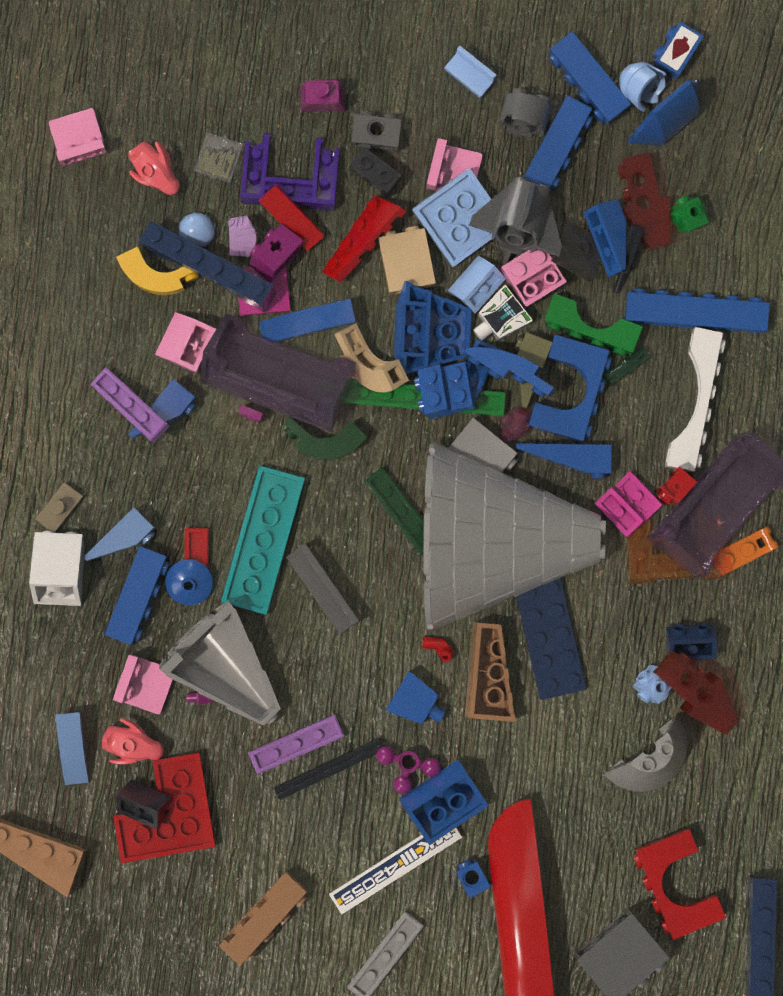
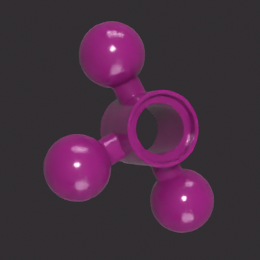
(403, 783)

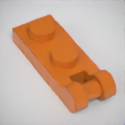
(748, 549)

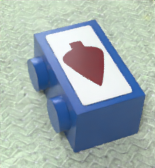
(678, 50)

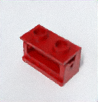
(675, 487)

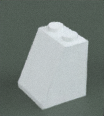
(57, 568)

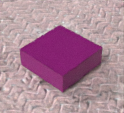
(251, 414)

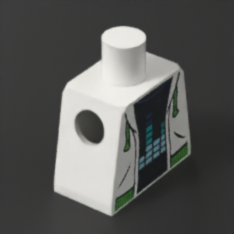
(502, 316)

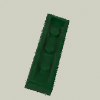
(397, 507)

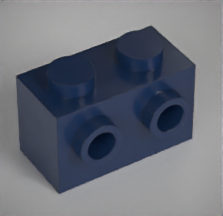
(695, 641)

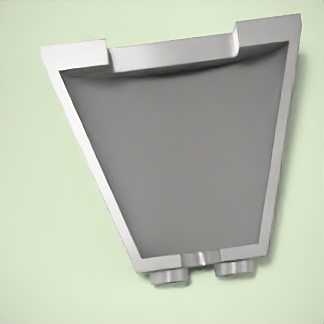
(657, 769)

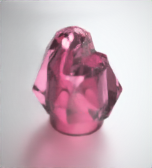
(514, 424)

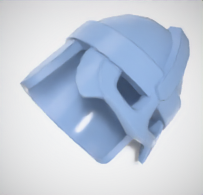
(638, 81)

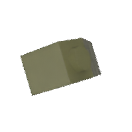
(536, 351)

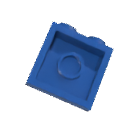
(444, 390)

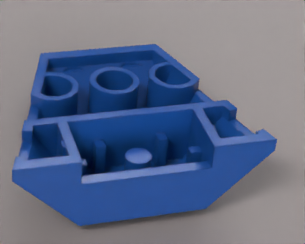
(669, 116)
(429, 329)

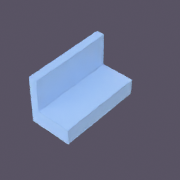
(470, 72)
(477, 283)

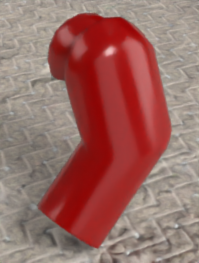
(440, 645)

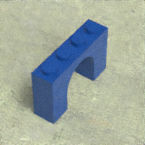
(590, 363)

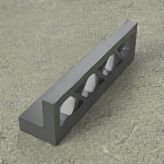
(322, 588)

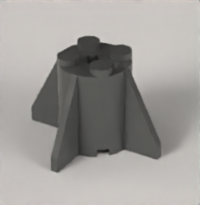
(520, 219)

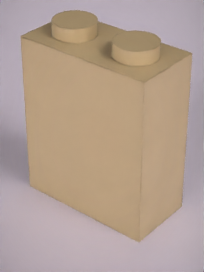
(406, 259)

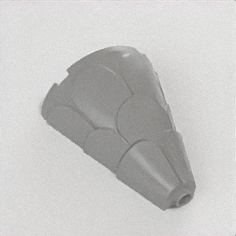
(223, 666)

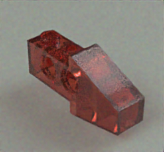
(657, 215)
(709, 707)

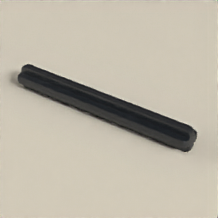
(328, 769)

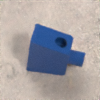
(415, 701)

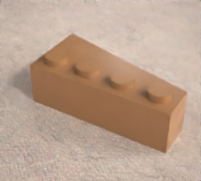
(488, 676)
(41, 855)
(263, 918)

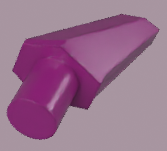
(196, 697)

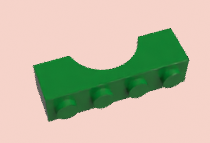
(563, 315)

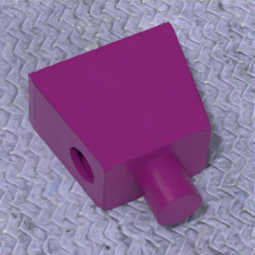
(322, 96)

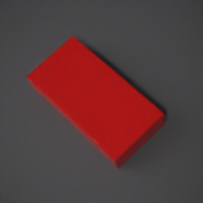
(197, 545)

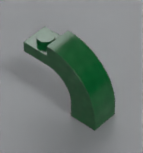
(331, 448)

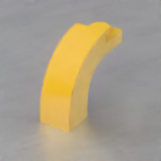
(151, 280)

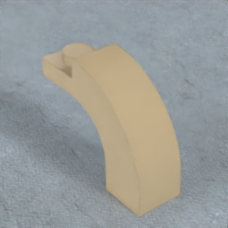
(370, 370)

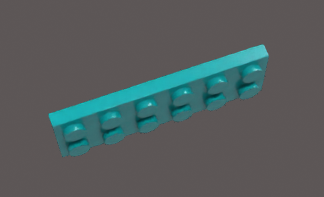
(263, 540)

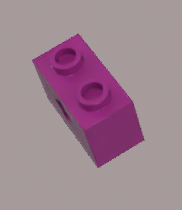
(275, 252)

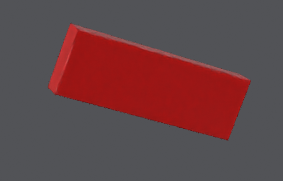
(291, 216)

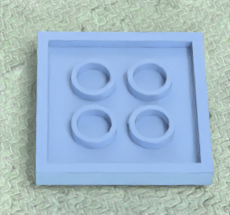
(448, 216)

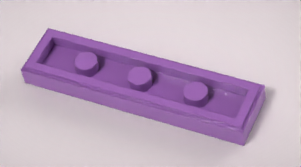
(129, 405)
(296, 744)

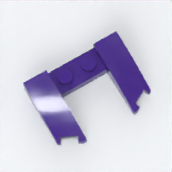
(317, 193)

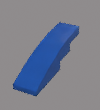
(308, 321)

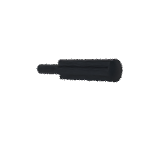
(631, 249)

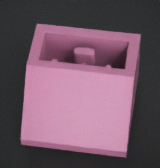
(532, 276)
(185, 342)

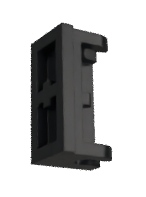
(143, 804)

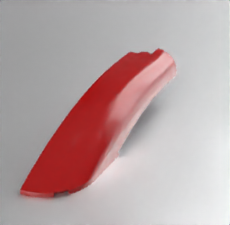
(519, 903)

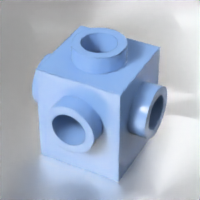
(650, 686)

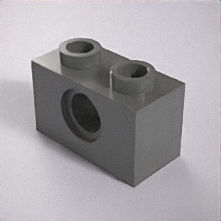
(364, 138)

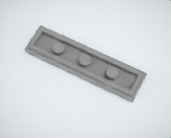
(385, 955)

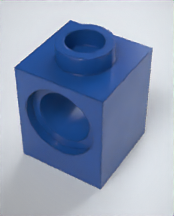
(472, 888)

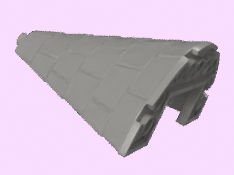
(495, 537)

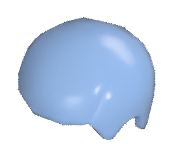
(197, 229)

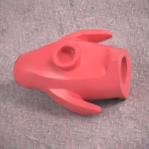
(154, 167)
(130, 744)

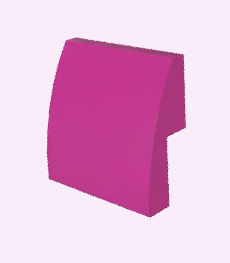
(280, 302)
(629, 504)

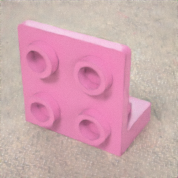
(77, 137)
(449, 163)
(143, 685)

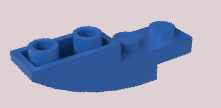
(504, 363)

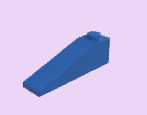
(578, 457)

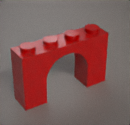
(678, 918)

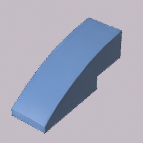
(72, 748)

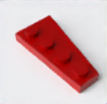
(360, 239)

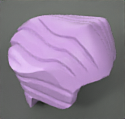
(241, 236)

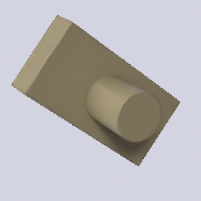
(59, 507)

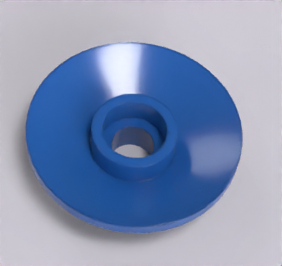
(190, 571)

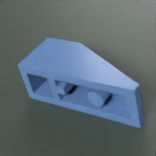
(124, 535)

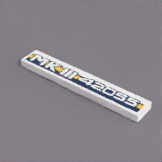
(389, 870)

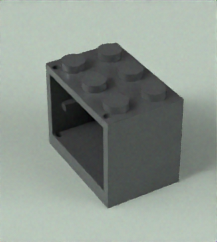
(621, 956)

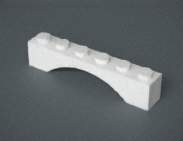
(704, 353)

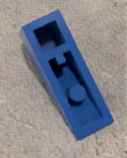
(609, 234)
(171, 405)

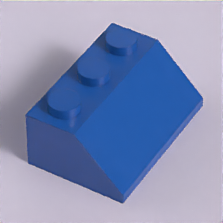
(443, 802)

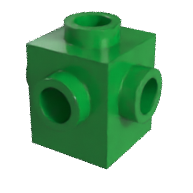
(688, 213)

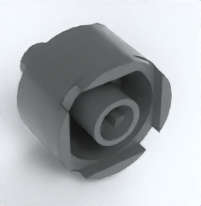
(525, 113)

